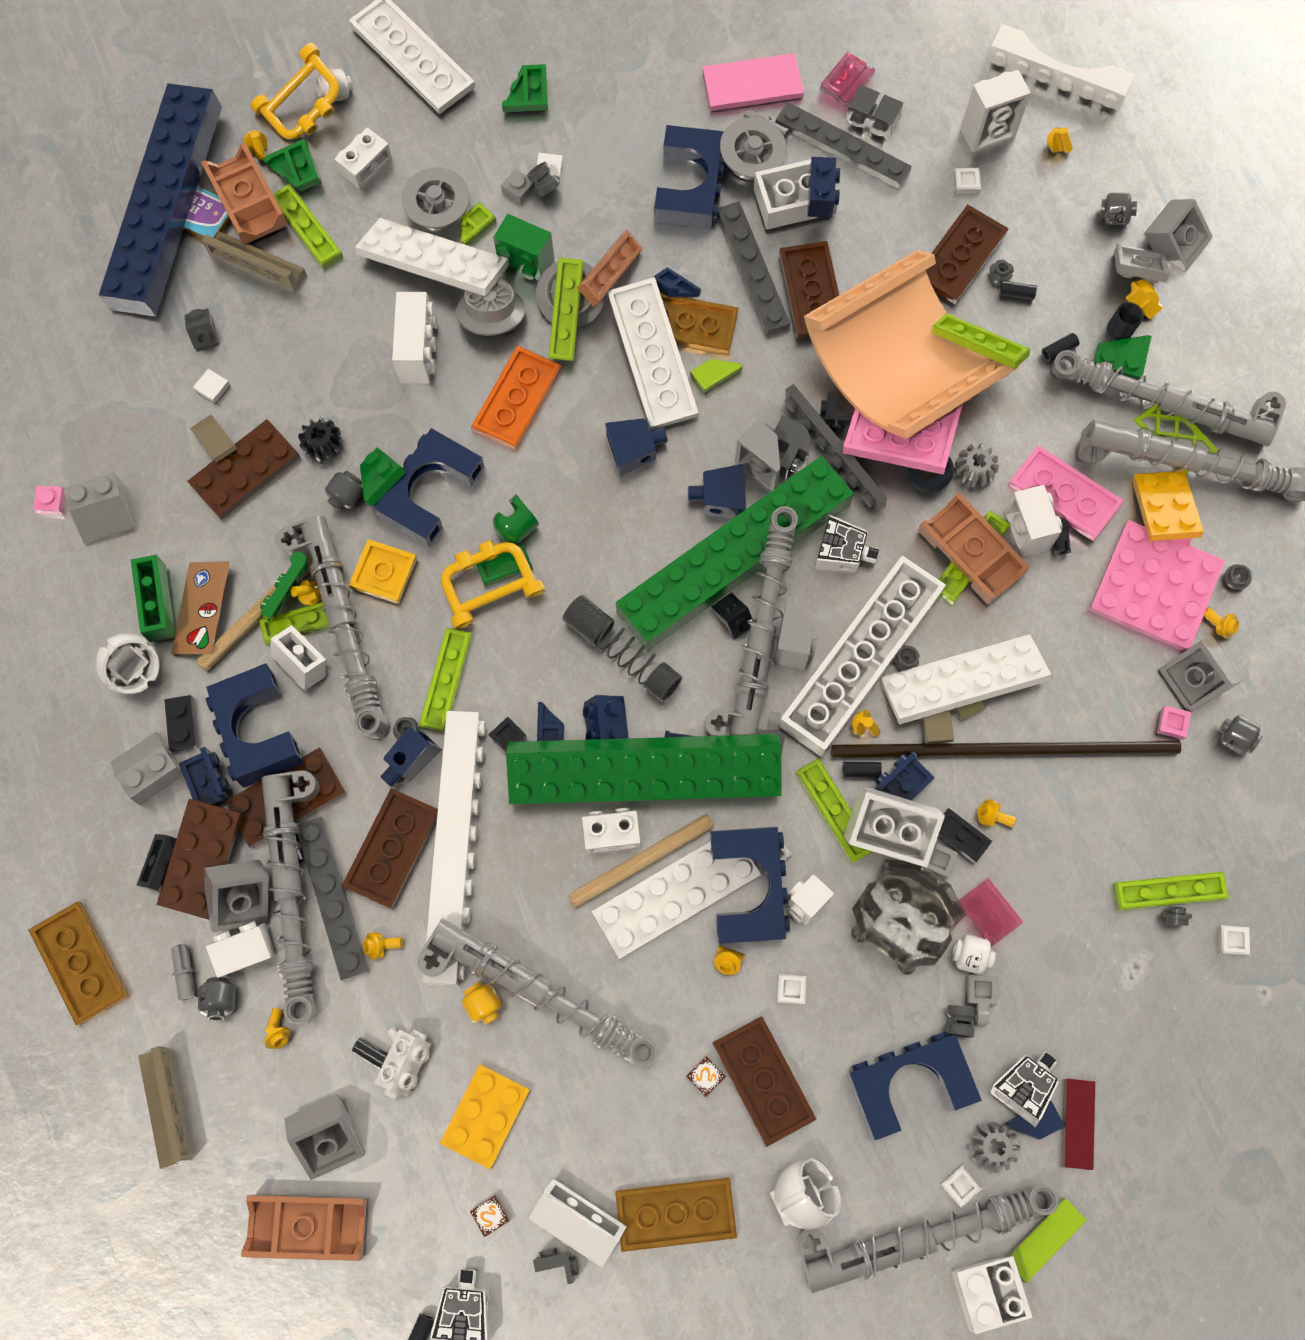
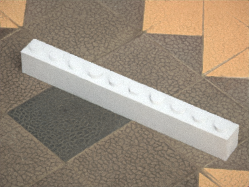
(455, 835)

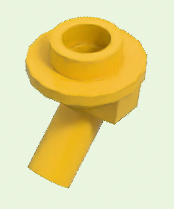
(306, 592)
(1224, 626)
(992, 814)
(375, 945)
(276, 1036)

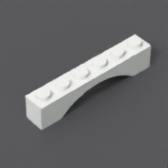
(1102, 85)

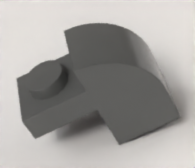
(794, 442)

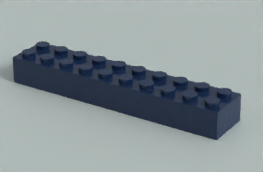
(160, 200)

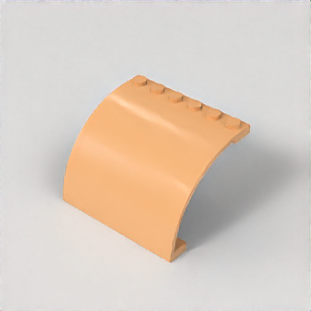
(887, 359)

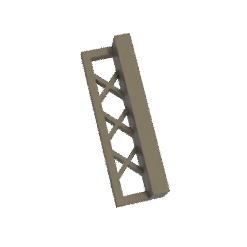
(254, 261)
(164, 1107)

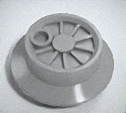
(752, 147)
(435, 198)
(546, 294)
(492, 314)

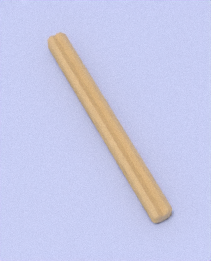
(238, 629)
(640, 860)

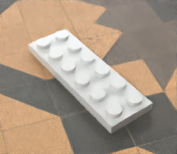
(412, 54)
(432, 256)
(652, 353)
(965, 679)
(671, 898)

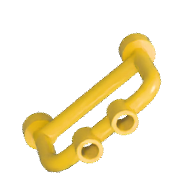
(322, 107)
(465, 561)

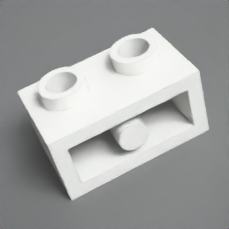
(363, 158)
(298, 657)
(611, 831)
(808, 899)
(241, 949)

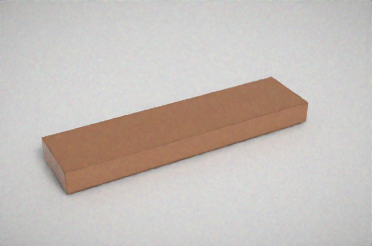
(609, 268)

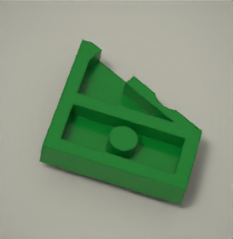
(528, 90)
(1128, 353)

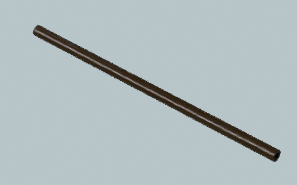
(1006, 749)

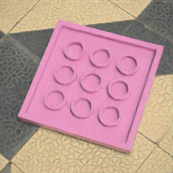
(924, 451)
(1157, 587)

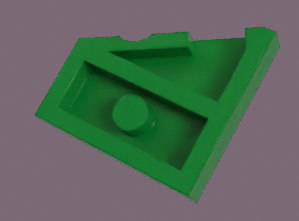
(295, 165)
(378, 475)

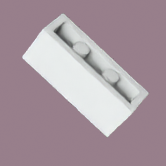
(577, 1223)

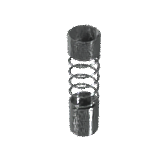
(595, 625)

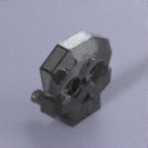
(900, 925)

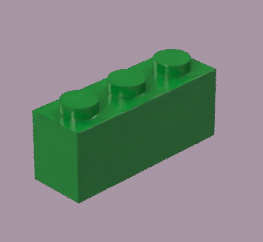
(153, 598)

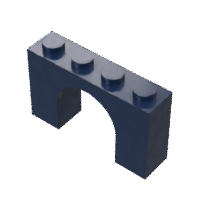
(696, 205)
(433, 454)
(230, 702)
(768, 918)
(941, 1057)

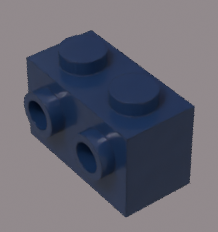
(821, 187)

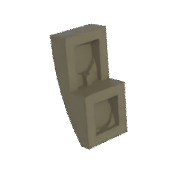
(213, 438)
(938, 728)

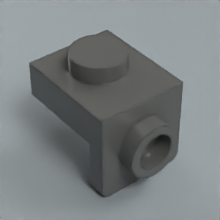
(200, 328)
(551, 1259)

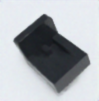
(828, 409)
(733, 614)

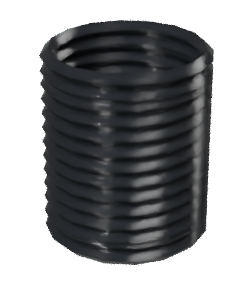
(1129, 312)

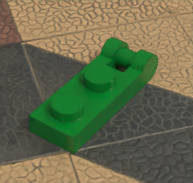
(273, 604)

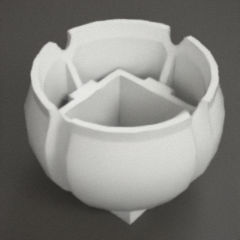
(137, 674)
(806, 1195)

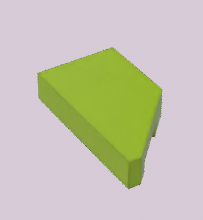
(475, 223)
(714, 373)

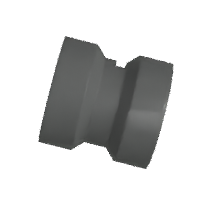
(543, 178)
(960, 1021)

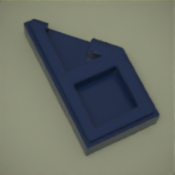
(675, 285)
(548, 725)
(1047, 1125)

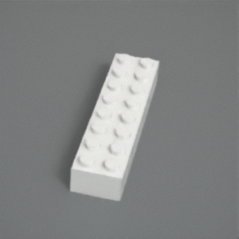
(861, 656)

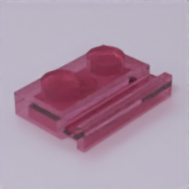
(846, 78)
(990, 912)

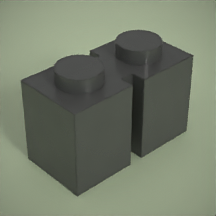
(862, 111)

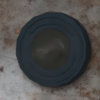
(931, 482)

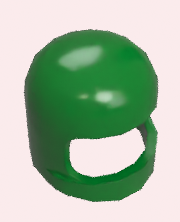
(516, 526)

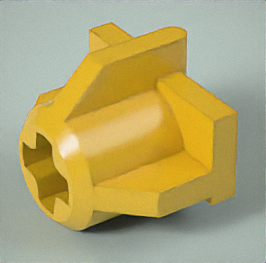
(1145, 297)

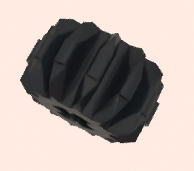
(323, 447)

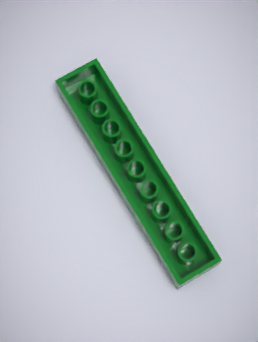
(730, 554)
(644, 769)

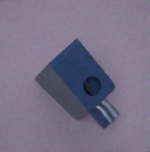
(633, 443)
(721, 491)
(414, 748)

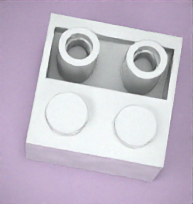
(991, 1294)

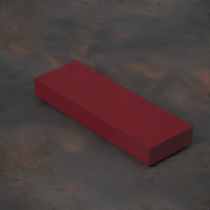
(1079, 1124)

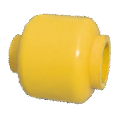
(482, 1002)

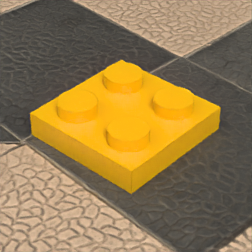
(383, 571)

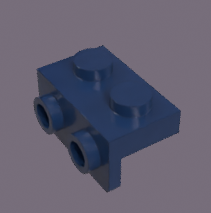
(605, 717)
(204, 778)
(907, 779)

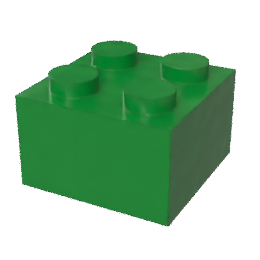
(525, 246)

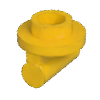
(1059, 140)
(256, 143)
(863, 722)
(728, 960)

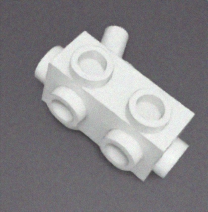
(403, 1062)

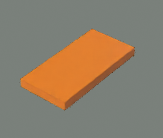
(516, 397)

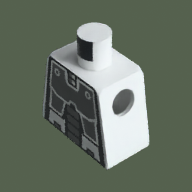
(844, 547)
(1028, 1087)
(463, 1311)

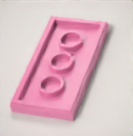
(752, 82)
(1074, 495)

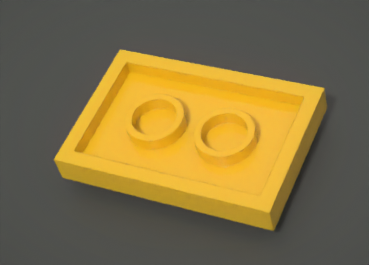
(1167, 506)
(485, 1116)

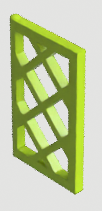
(1197, 434)

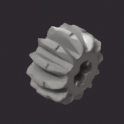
(983, 458)
(993, 1158)

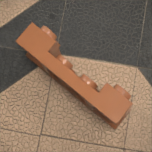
(245, 195)
(974, 548)
(305, 1227)

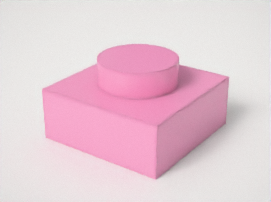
(49, 500)
(1174, 722)

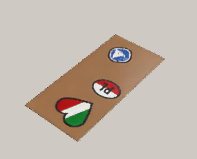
(200, 608)

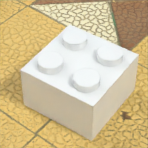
(1033, 521)

